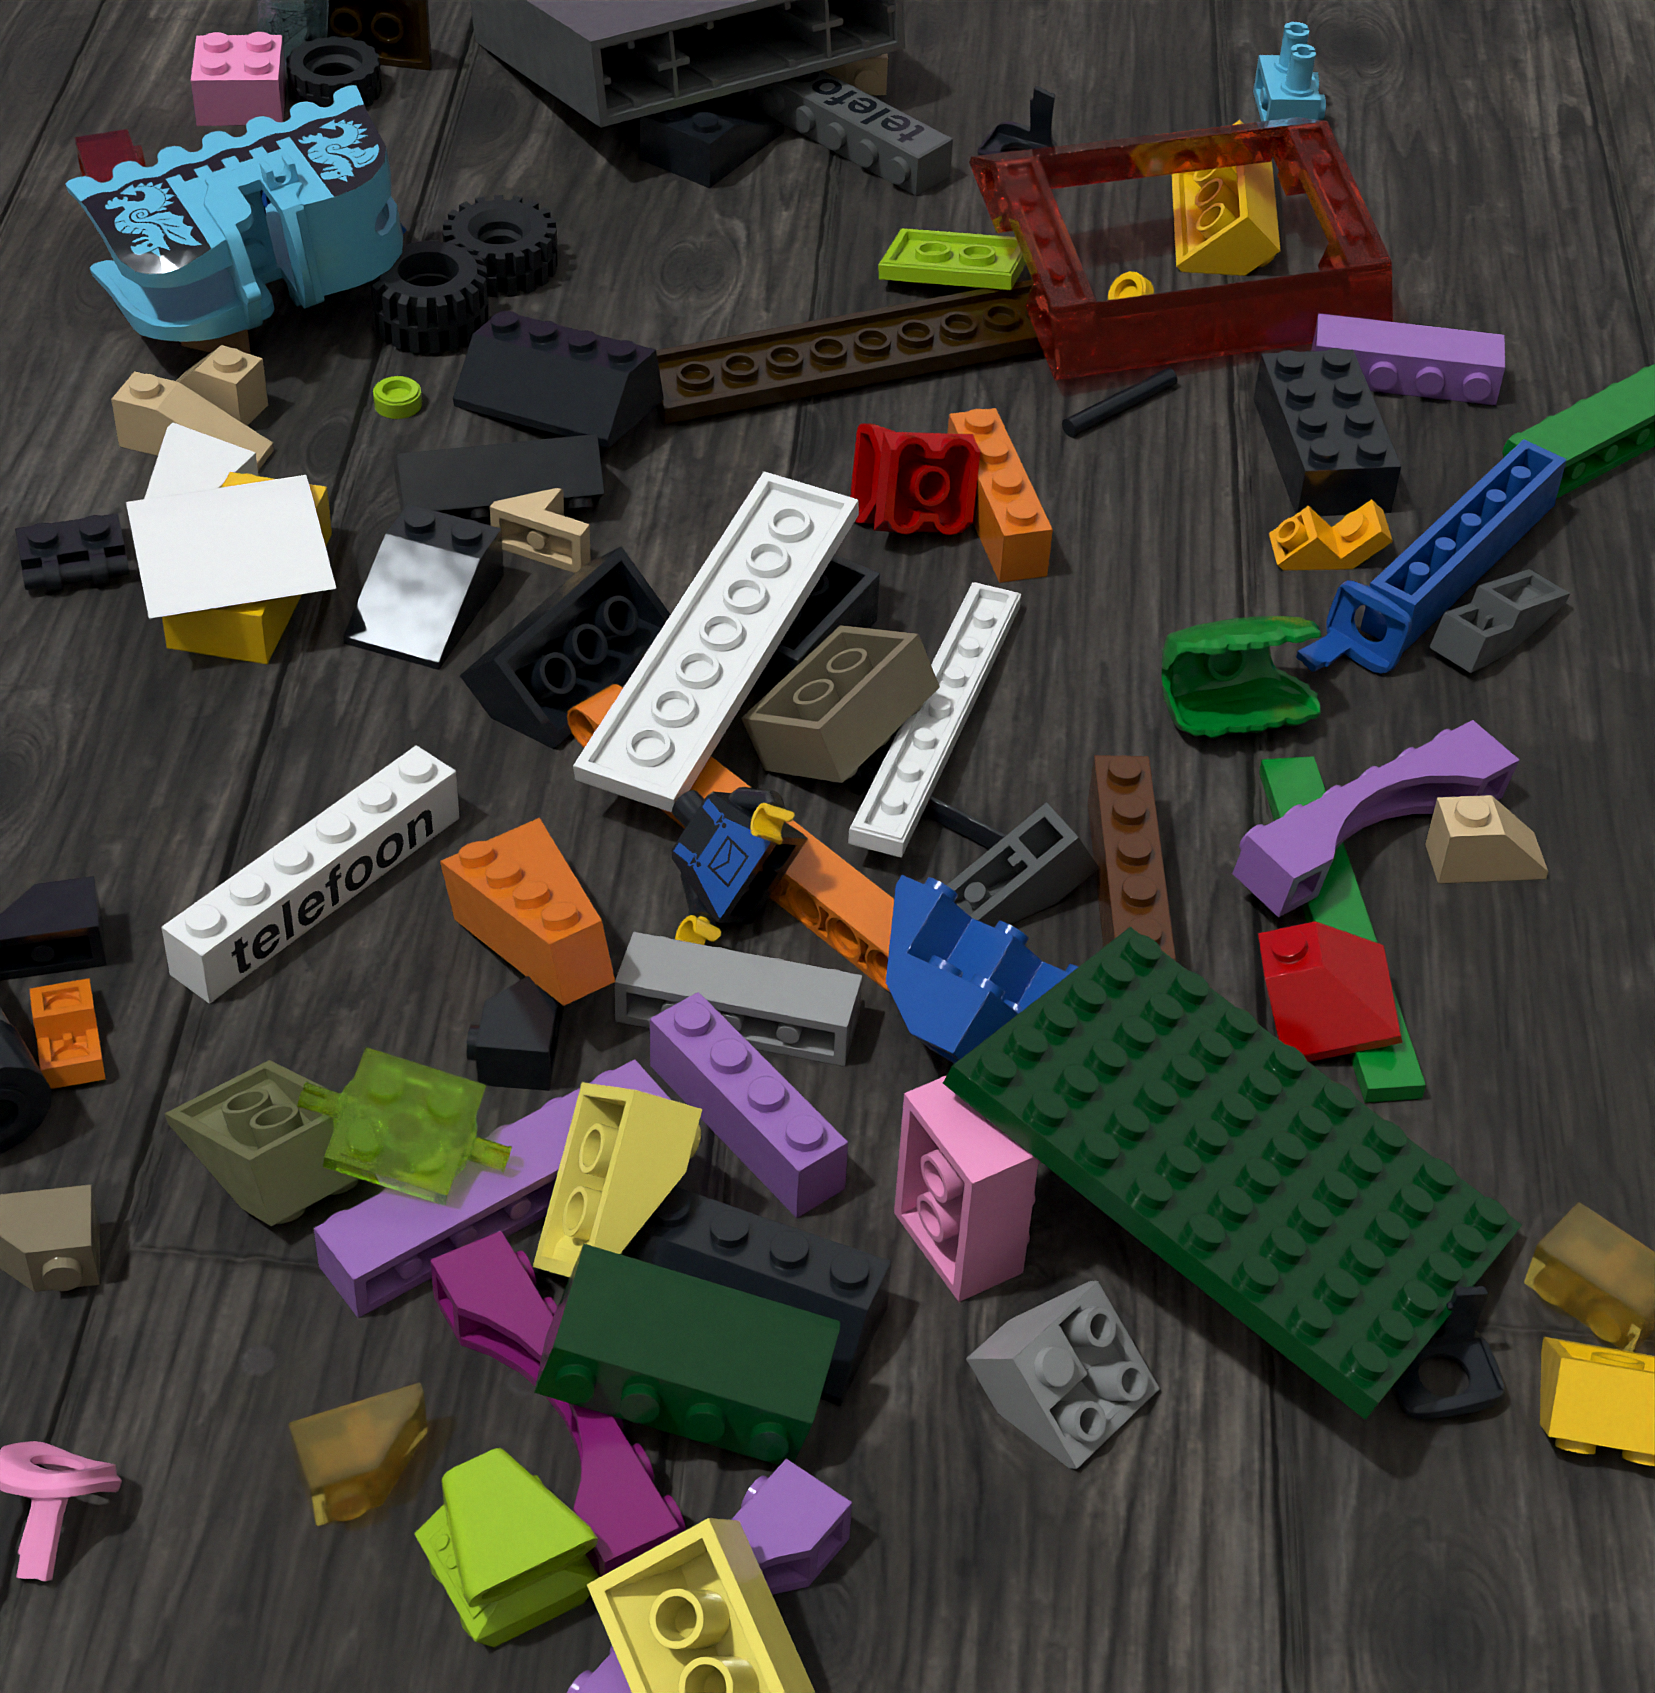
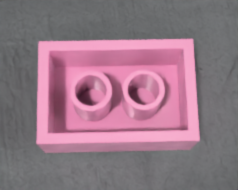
(963, 1190)

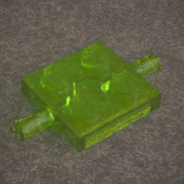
(404, 1126)

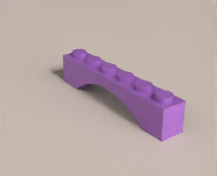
(1292, 855)
(793, 1532)

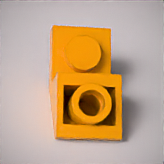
(1312, 544)

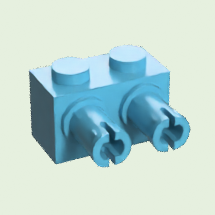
(1286, 81)

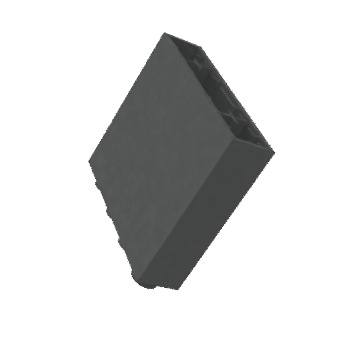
(660, 55)

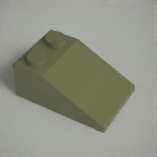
(262, 1143)

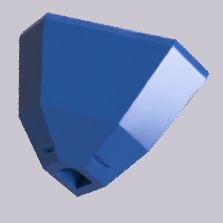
(956, 974)

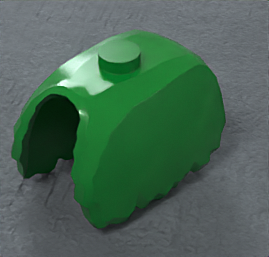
(1225, 681)

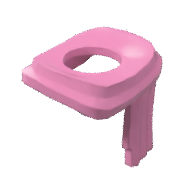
(49, 1493)

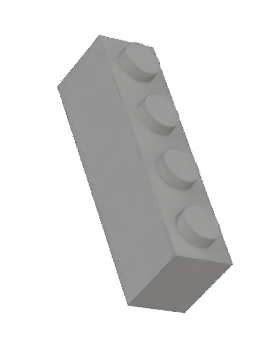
(766, 999)

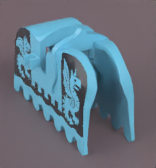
(196, 234)

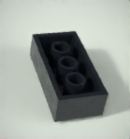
(1325, 431)

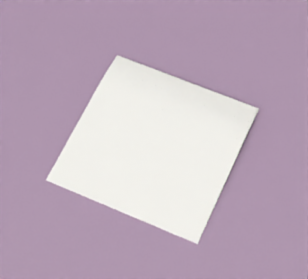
(229, 546)

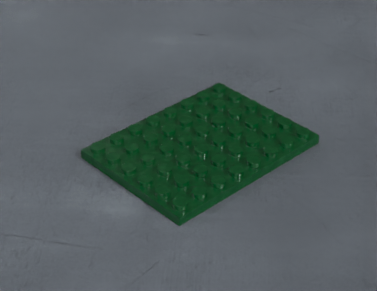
(1238, 1164)

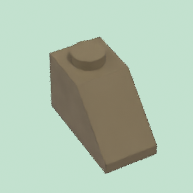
(51, 1238)

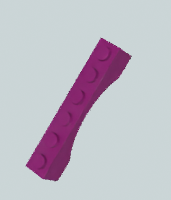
(498, 1312)

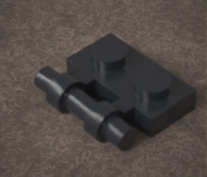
(72, 552)

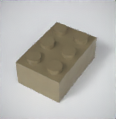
(841, 703)

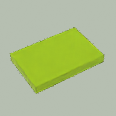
(953, 259)

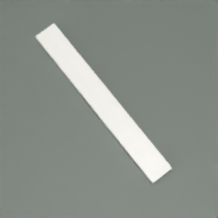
(929, 736)

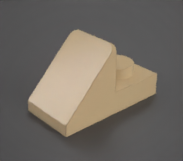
(538, 530)

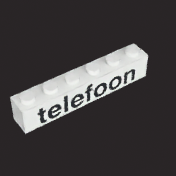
(310, 874)

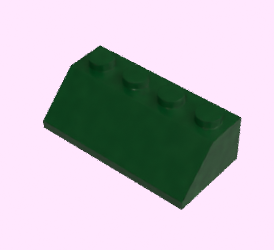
(687, 1356)

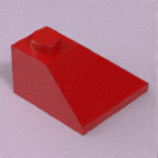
(1328, 990)

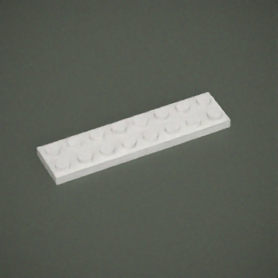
(716, 642)

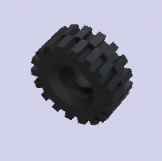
(511, 239)

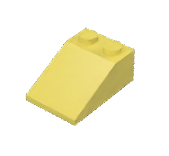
(614, 1171)

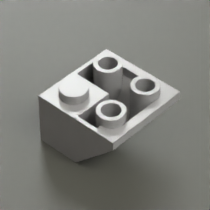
(1065, 1373)

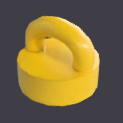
(1130, 285)

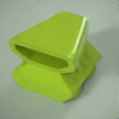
(506, 1549)

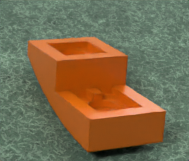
(67, 1033)

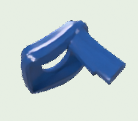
(1345, 638)

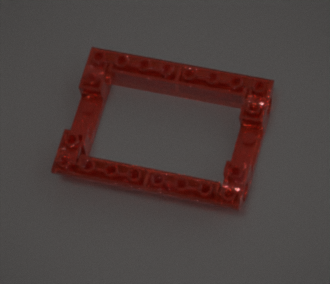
(1193, 323)

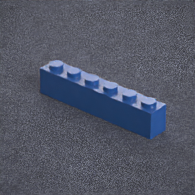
(1468, 539)

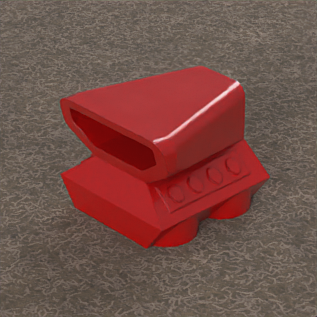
(915, 480)

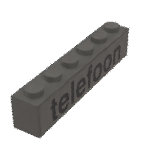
(857, 128)

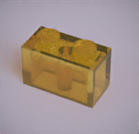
(1597, 1277)

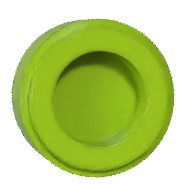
(397, 397)

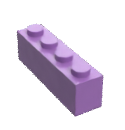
(1419, 357)
(748, 1104)

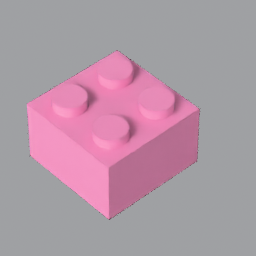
(238, 78)

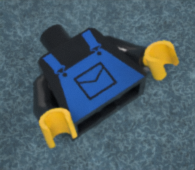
(731, 856)

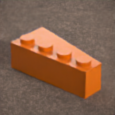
(530, 910)

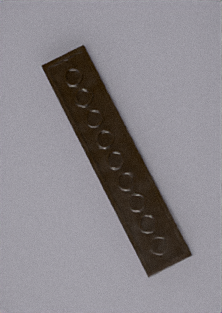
(844, 352)

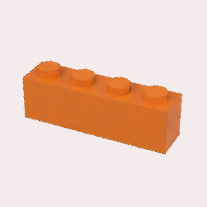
(1006, 505)

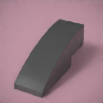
(1497, 619)

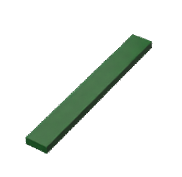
(1381, 1072)

